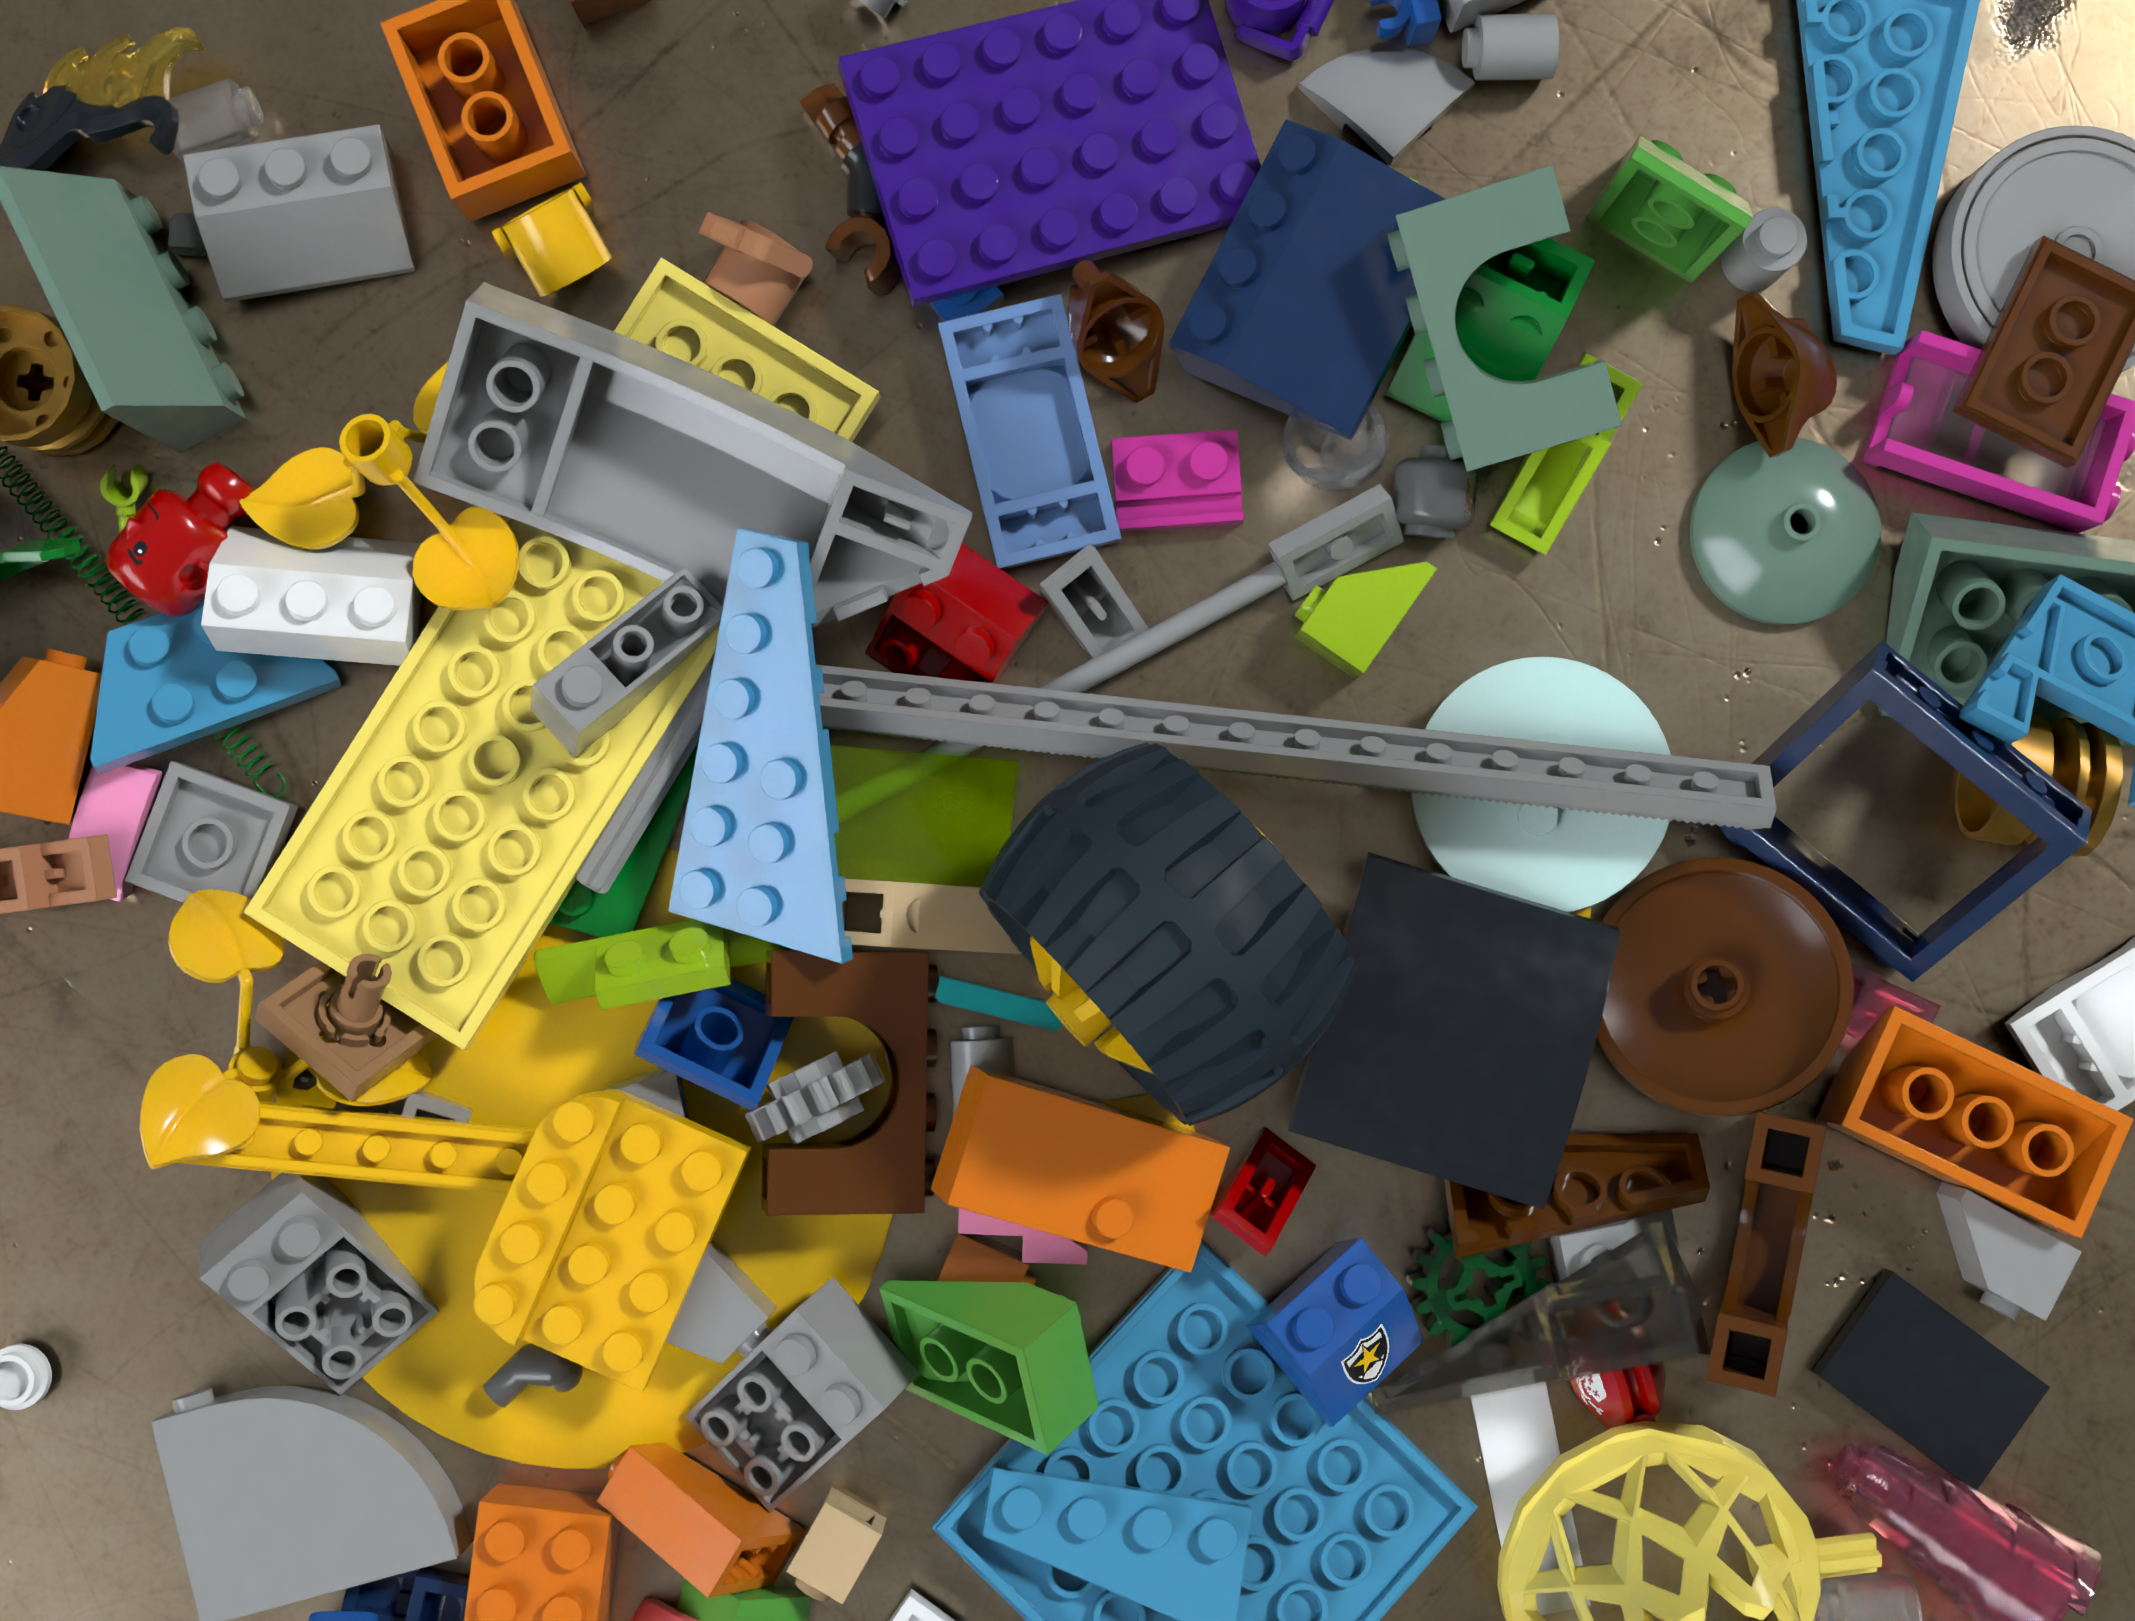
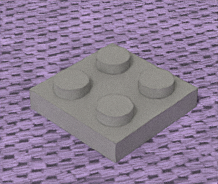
(209, 836)

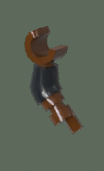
(866, 226)

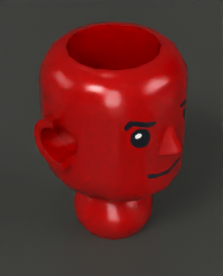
(172, 539)

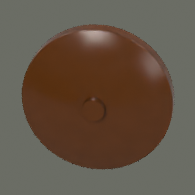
(1724, 987)

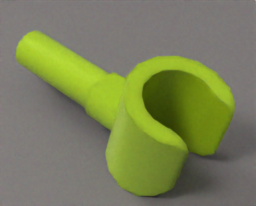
(121, 497)

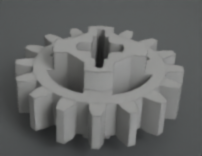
(815, 1097)

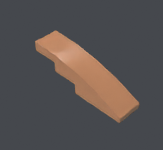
(56, 874)

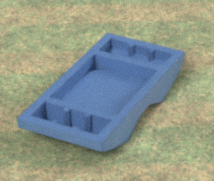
(1029, 432)

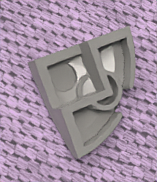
(1386, 95)

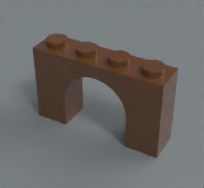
(885, 1163)
(1766, 1253)

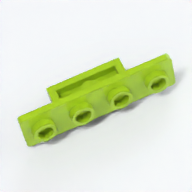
(647, 963)

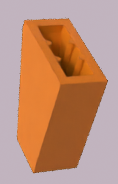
(45, 734)
(698, 1520)

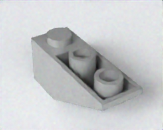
(625, 662)

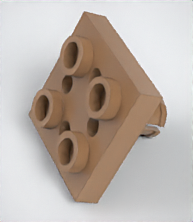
(352, 1019)

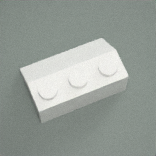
(313, 604)

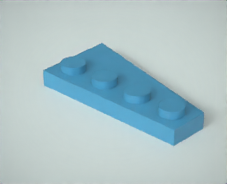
(1141, 1543)

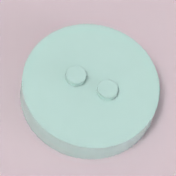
(1533, 850)

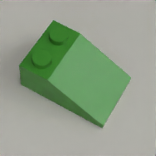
(1670, 209)
(996, 1355)

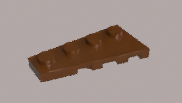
(1595, 1185)

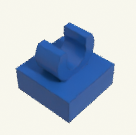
(1415, 17)

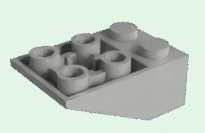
(315, 1278)
(802, 1394)

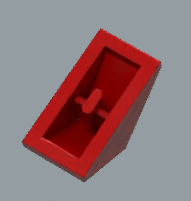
(1262, 1191)

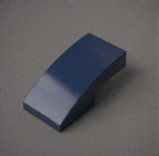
(412, 1596)

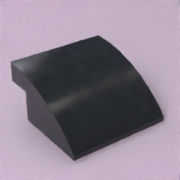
(1458, 1031)

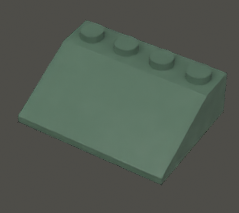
(123, 305)
(1971, 581)

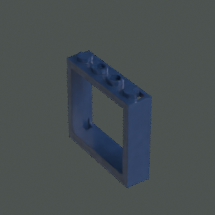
(1982, 758)

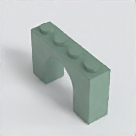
(1443, 248)

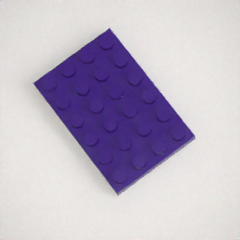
(1050, 139)

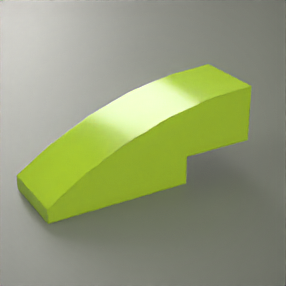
(1555, 477)

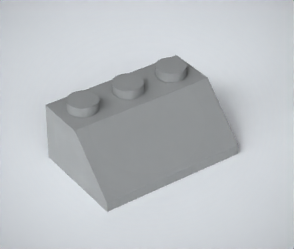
(300, 212)

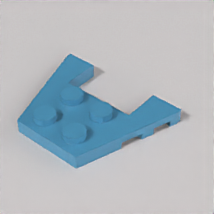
(2068, 652)

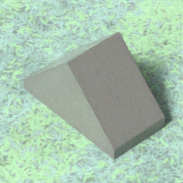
(1091, 603)

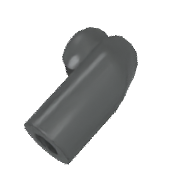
(533, 1367)

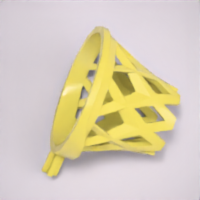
(1783, 1571)

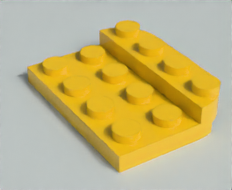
(605, 1232)

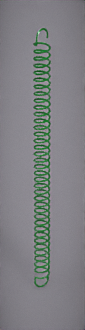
(108, 590)

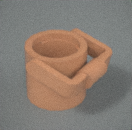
(754, 267)

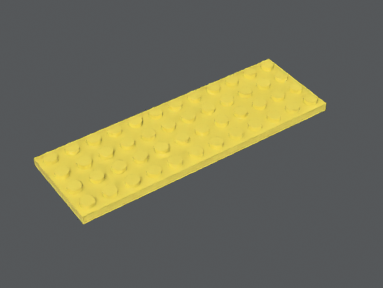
(454, 802)

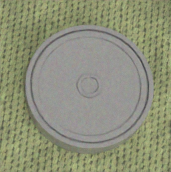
(2050, 183)

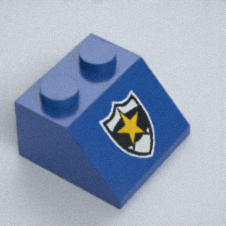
(1339, 1328)

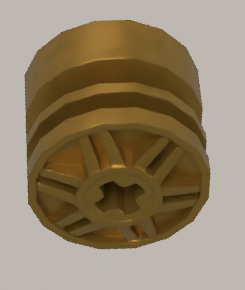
(39, 419)
(2074, 755)

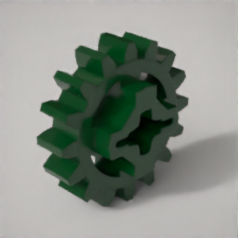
(1451, 1291)

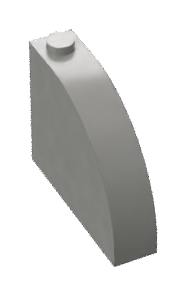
(299, 1496)

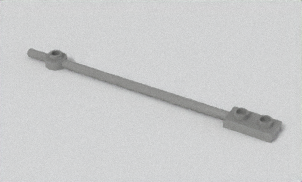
(1301, 559)

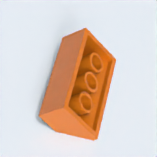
(1977, 1121)

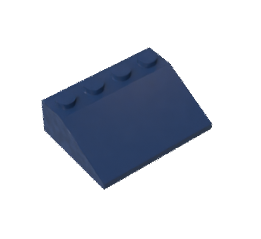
(1306, 284)

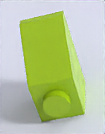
(1359, 614)

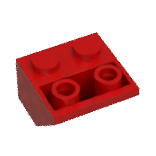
(958, 625)

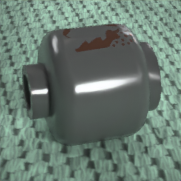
(1434, 493)

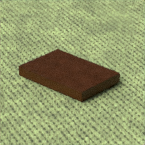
(2053, 353)

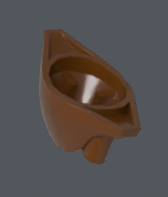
(1115, 331)
(1778, 373)

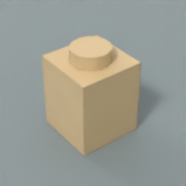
(835, 1547)

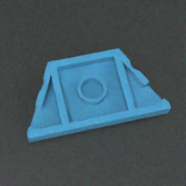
(173, 687)

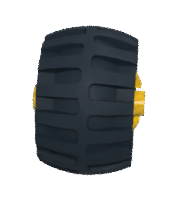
(1170, 931)

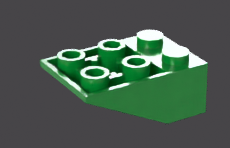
(1503, 319)

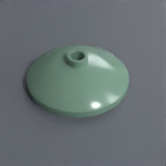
(1754, 555)

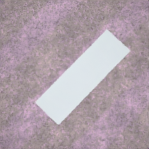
(1516, 1449)

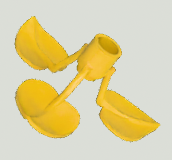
(313, 508)
(188, 1102)

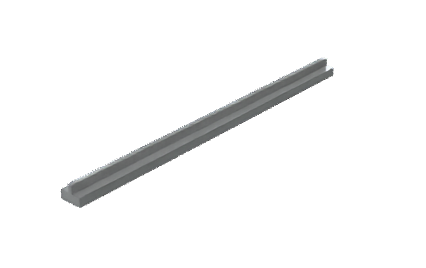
(1302, 747)

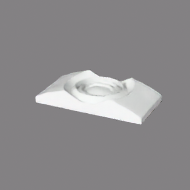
(2085, 1030)

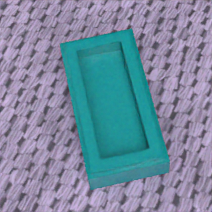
(996, 1002)

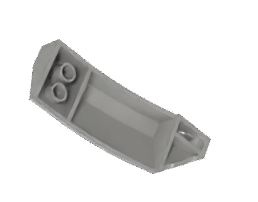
(668, 460)

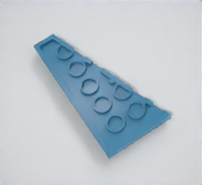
(1881, 123)

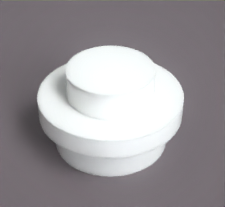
(23, 1376)

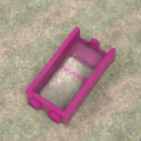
(1929, 442)

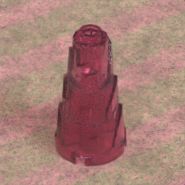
(1976, 1549)

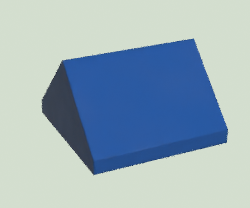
(716, 1040)

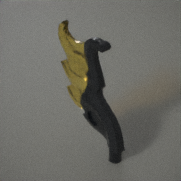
(100, 100)

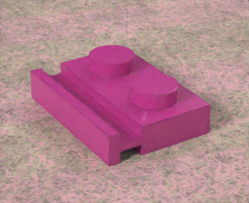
(1177, 481)

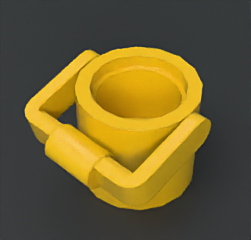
(555, 240)

